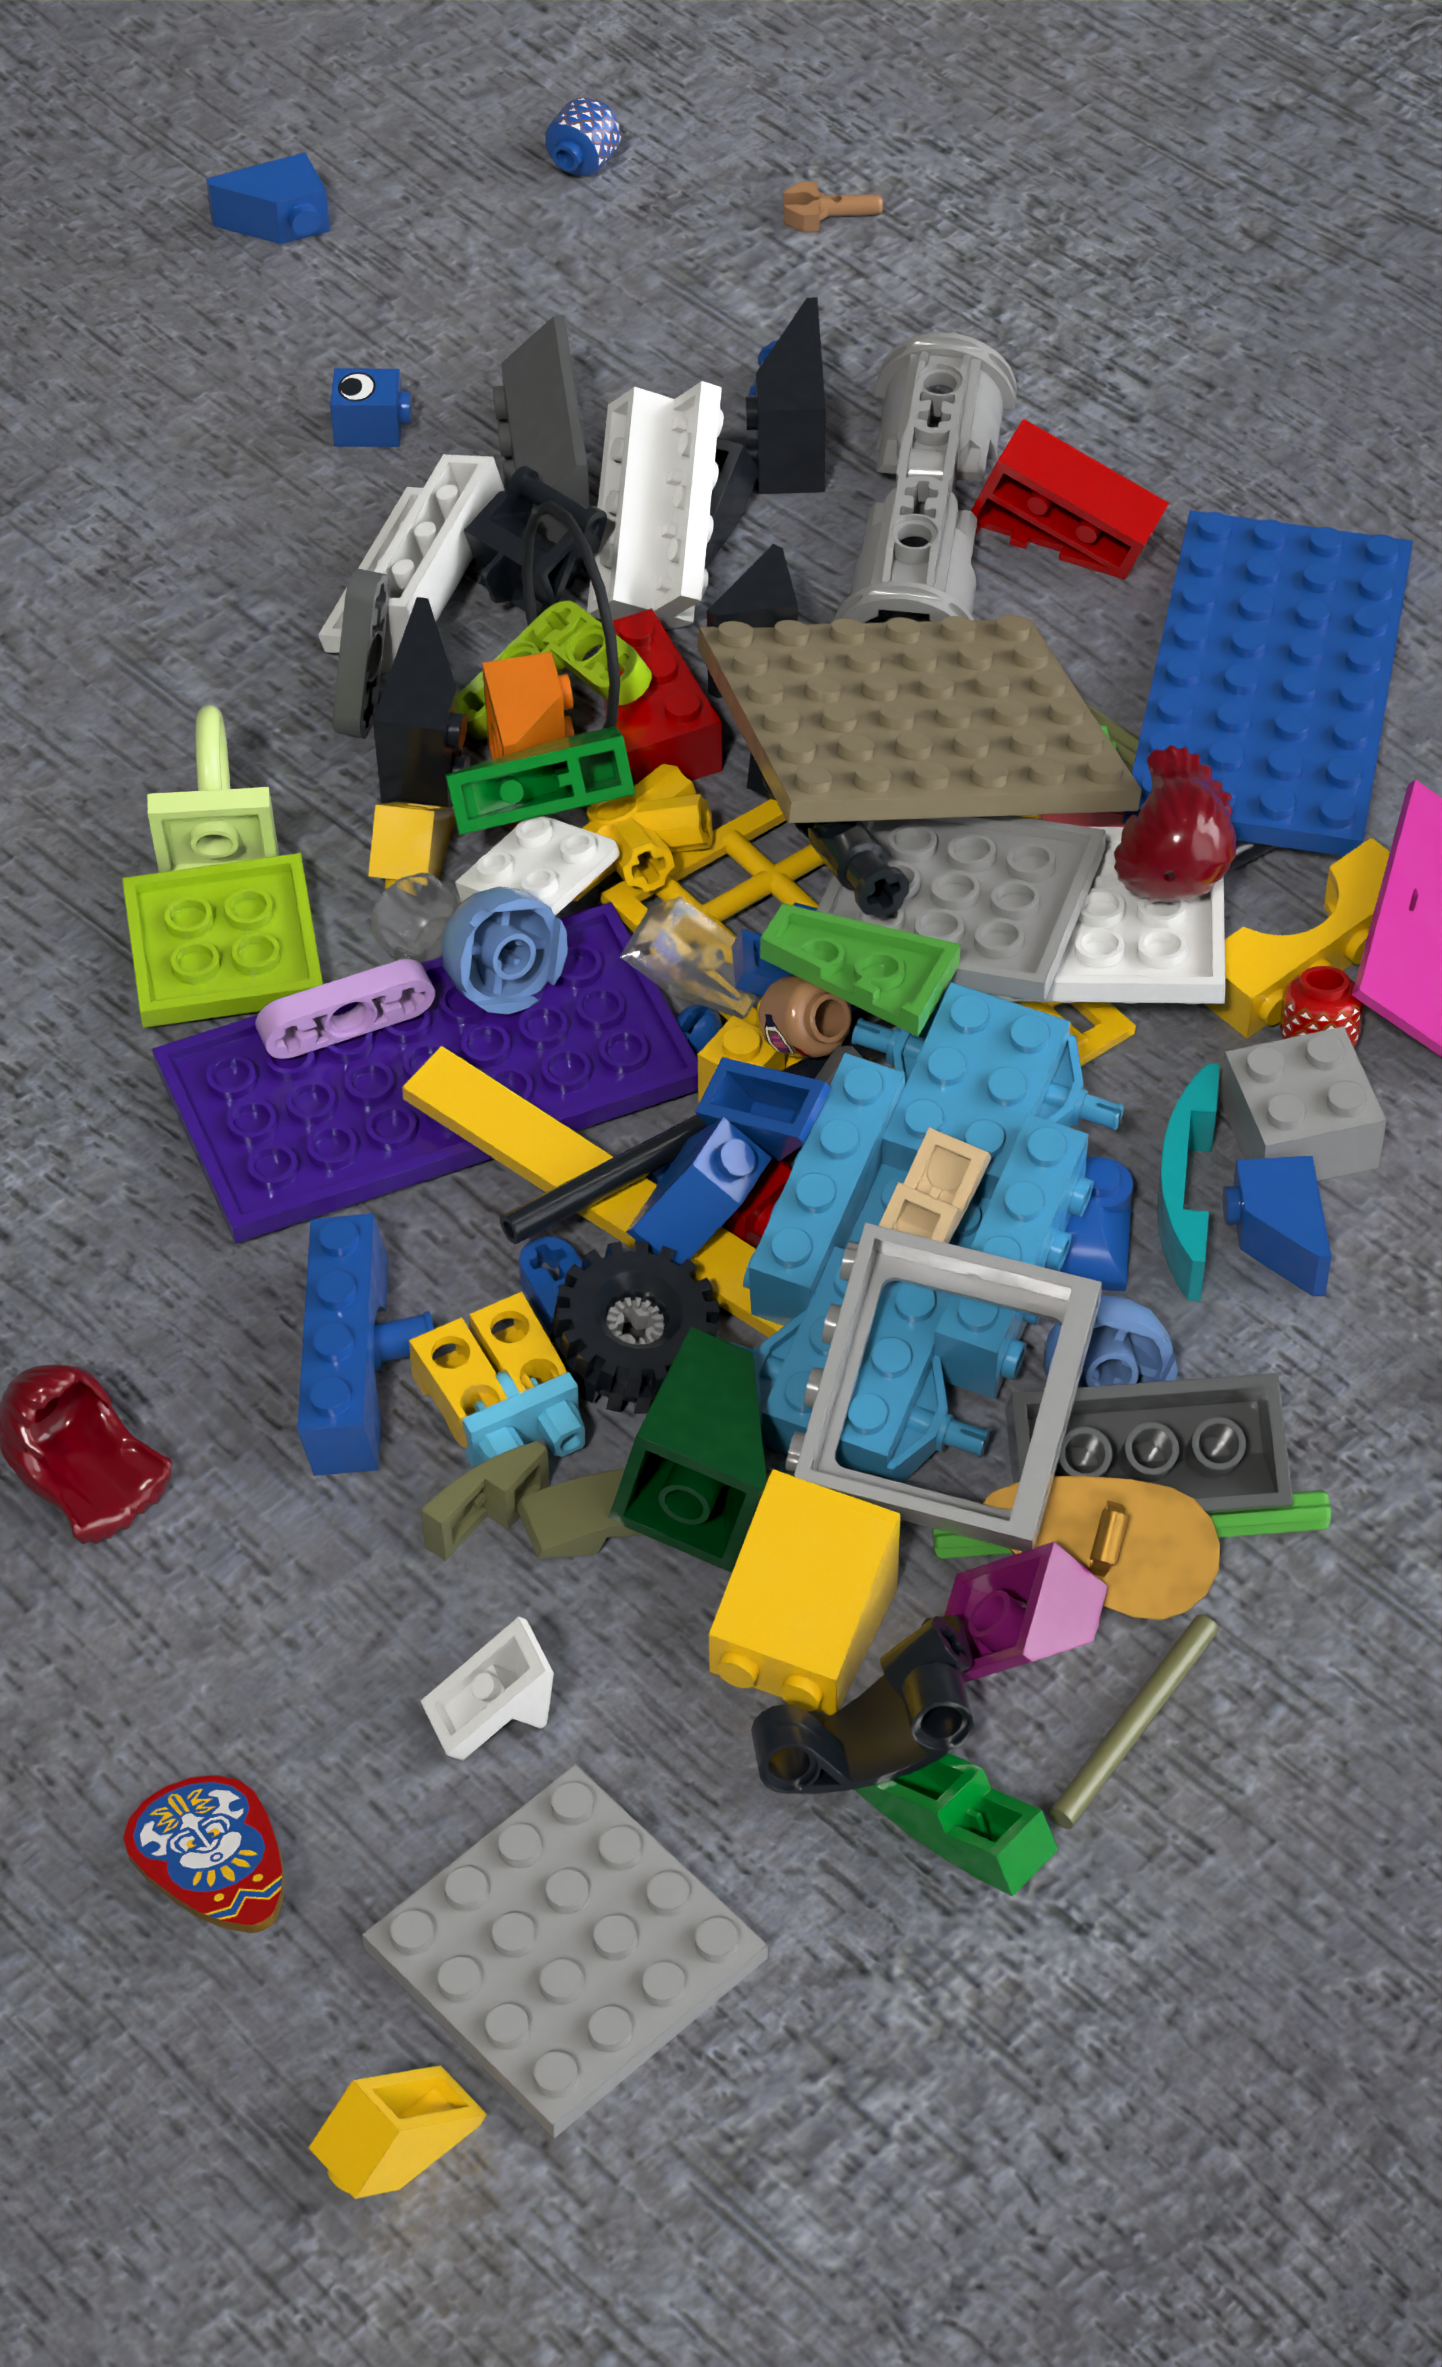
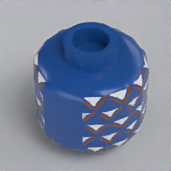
(583, 136)

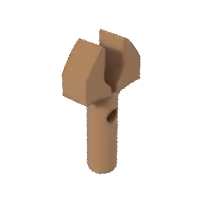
(807, 206)

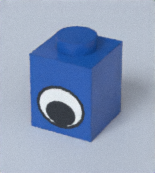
(369, 407)

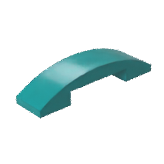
(1183, 1230)

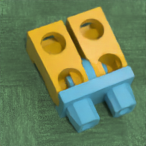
(499, 1385)

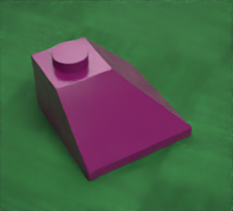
(1026, 1608)

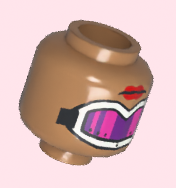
(803, 1018)

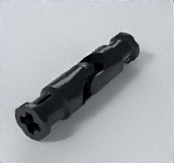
(857, 864)

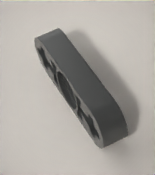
(360, 652)

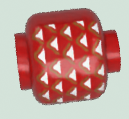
(1320, 1002)

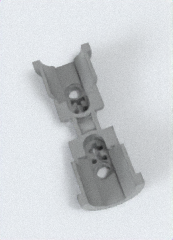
(927, 466)

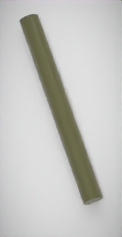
(1133, 1722)

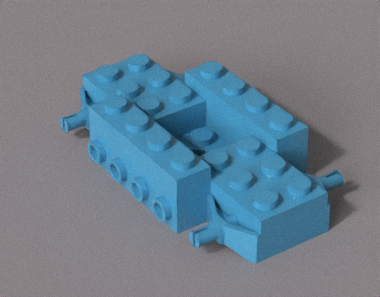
(982, 1076)

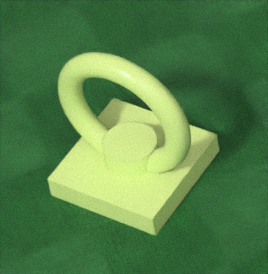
(215, 821)

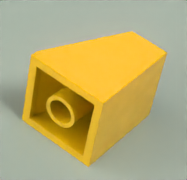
(806, 1594)

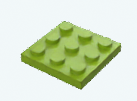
(220, 938)

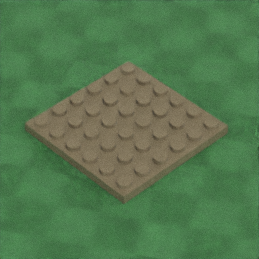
(914, 720)

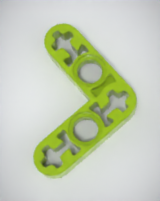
(569, 635)

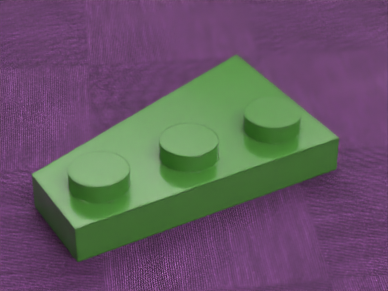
(863, 963)

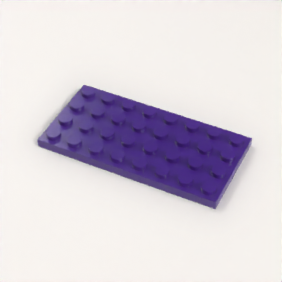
(334, 1124)

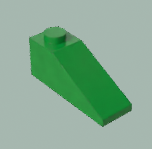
(541, 780)

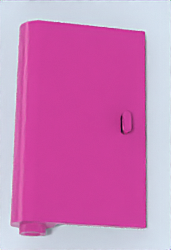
(1404, 942)

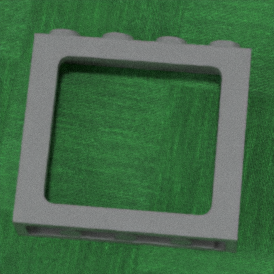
(970, 1274)

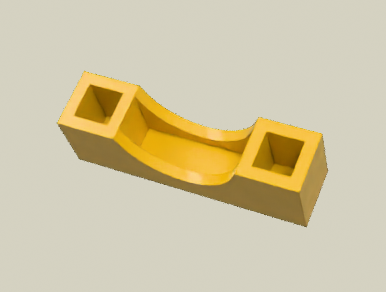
(1264, 963)

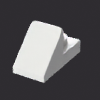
(495, 1685)

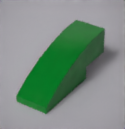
(967, 1821)

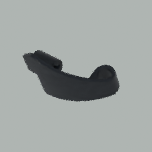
(886, 1732)

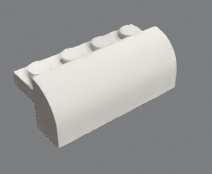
(657, 502)
(424, 545)

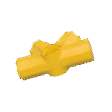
(651, 826)

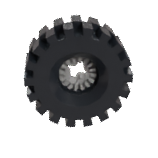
(621, 1290)

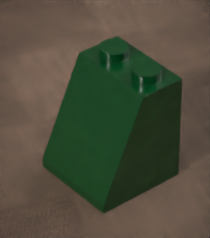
(698, 1455)

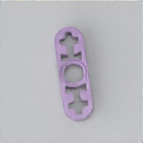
(289, 1022)

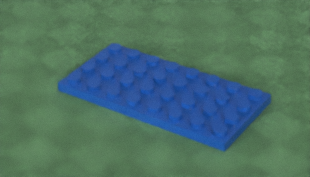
(1279, 673)

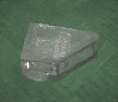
(688, 957)

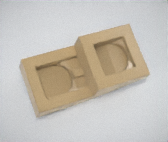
(936, 1188)

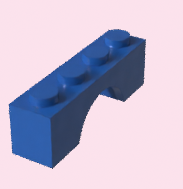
(337, 1383)

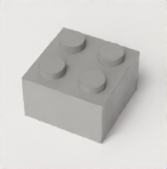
(1304, 1101)

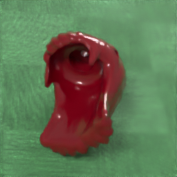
(1178, 830)
(77, 1451)

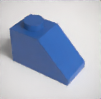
(271, 200)
(764, 1104)
(699, 1190)
(1281, 1218)

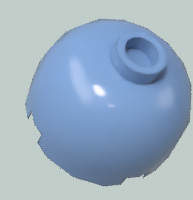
(503, 948)
(1124, 1346)

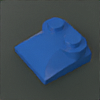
(1102, 1234)

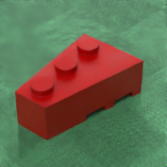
(1067, 503)
(673, 716)

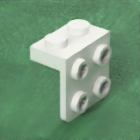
(543, 859)

